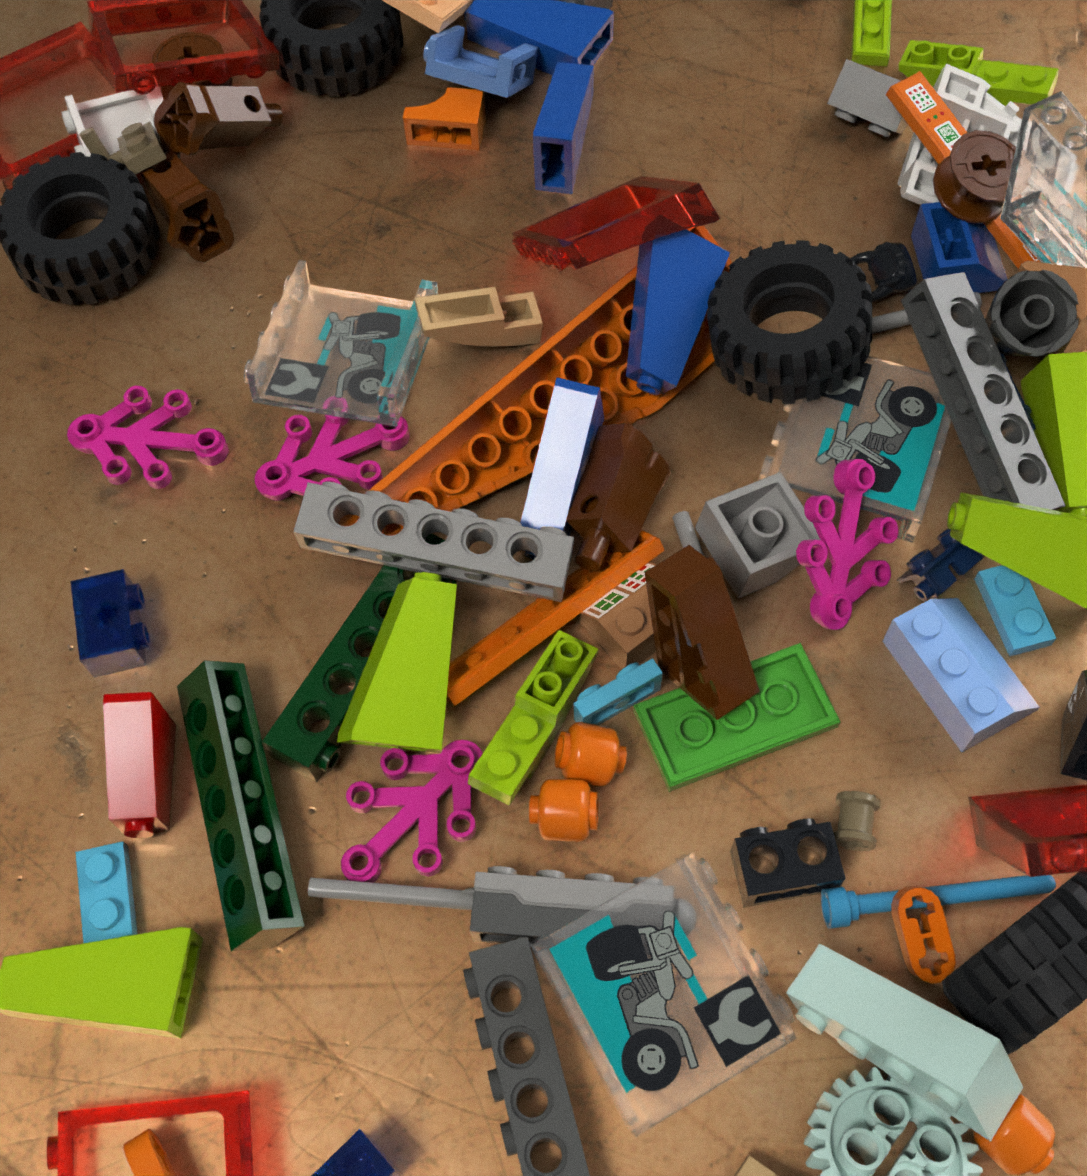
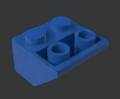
(955, 246)

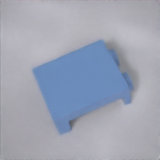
(502, 76)

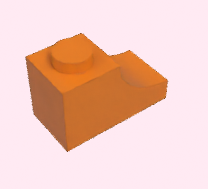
(448, 122)

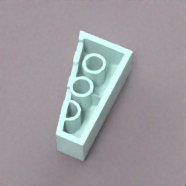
(908, 1039)

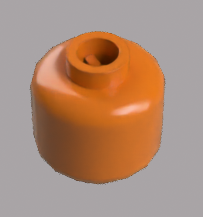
(590, 753)
(564, 810)
(1021, 1141)

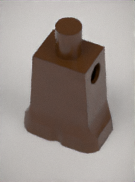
(212, 117)
(189, 208)
(615, 492)

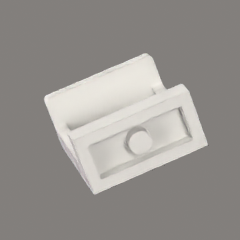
(110, 116)

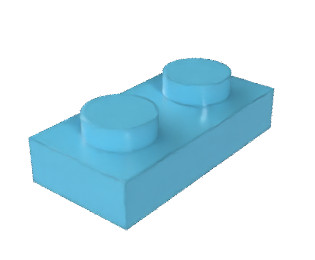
(1014, 610)
(629, 688)
(106, 892)

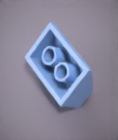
(957, 671)

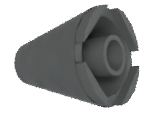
(1033, 314)

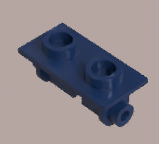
(930, 568)

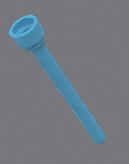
(843, 906)

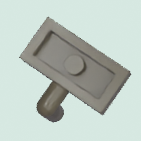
(138, 146)

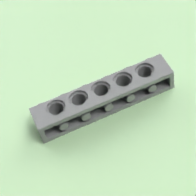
(327, 503)

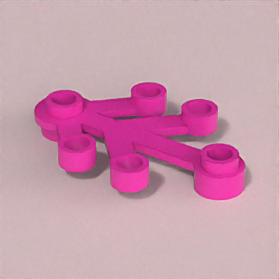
(142, 436)
(326, 456)
(834, 596)
(418, 804)

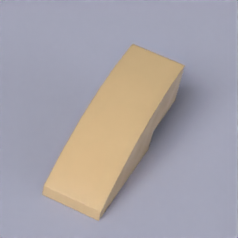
(481, 318)

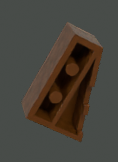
(698, 632)

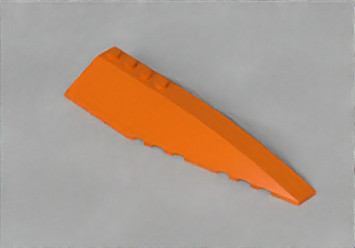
(502, 429)

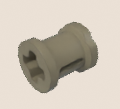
(856, 820)

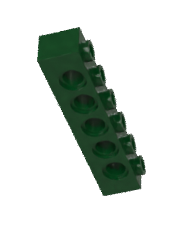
(339, 664)
(239, 807)

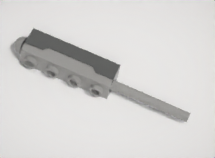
(501, 902)

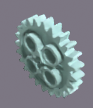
(849, 1122)

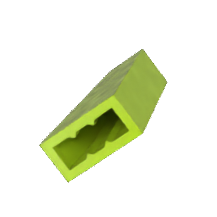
(1059, 411)
(1027, 539)
(407, 672)
(108, 984)

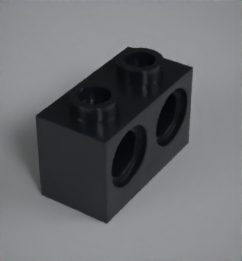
(791, 875)

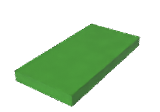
(695, 745)

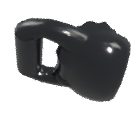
(889, 267)

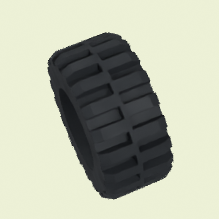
(334, 58)
(64, 194)
(784, 281)
(1028, 971)

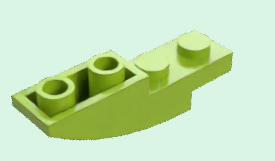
(1007, 80)
(534, 719)

